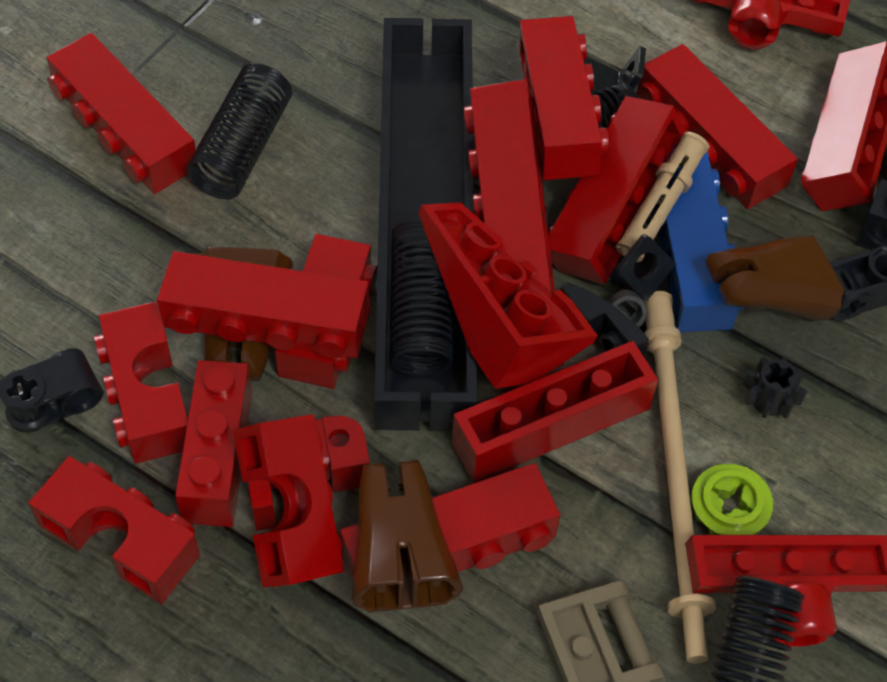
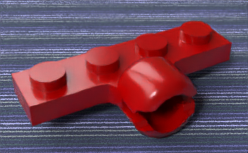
(758, 22)
(803, 562)

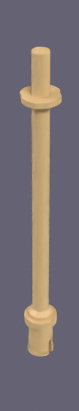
(663, 341)

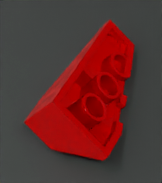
(505, 313)

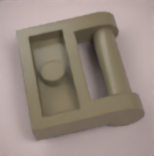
(582, 643)

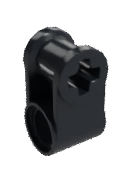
(862, 282)
(52, 388)

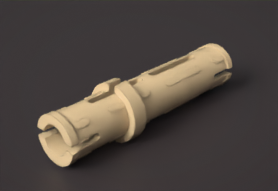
(688, 155)

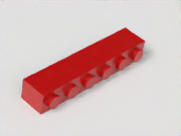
(510, 173)

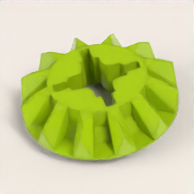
(723, 482)

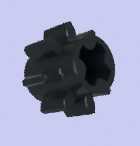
(774, 387)

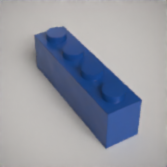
(688, 236)

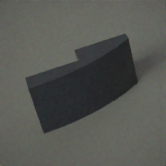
(607, 321)

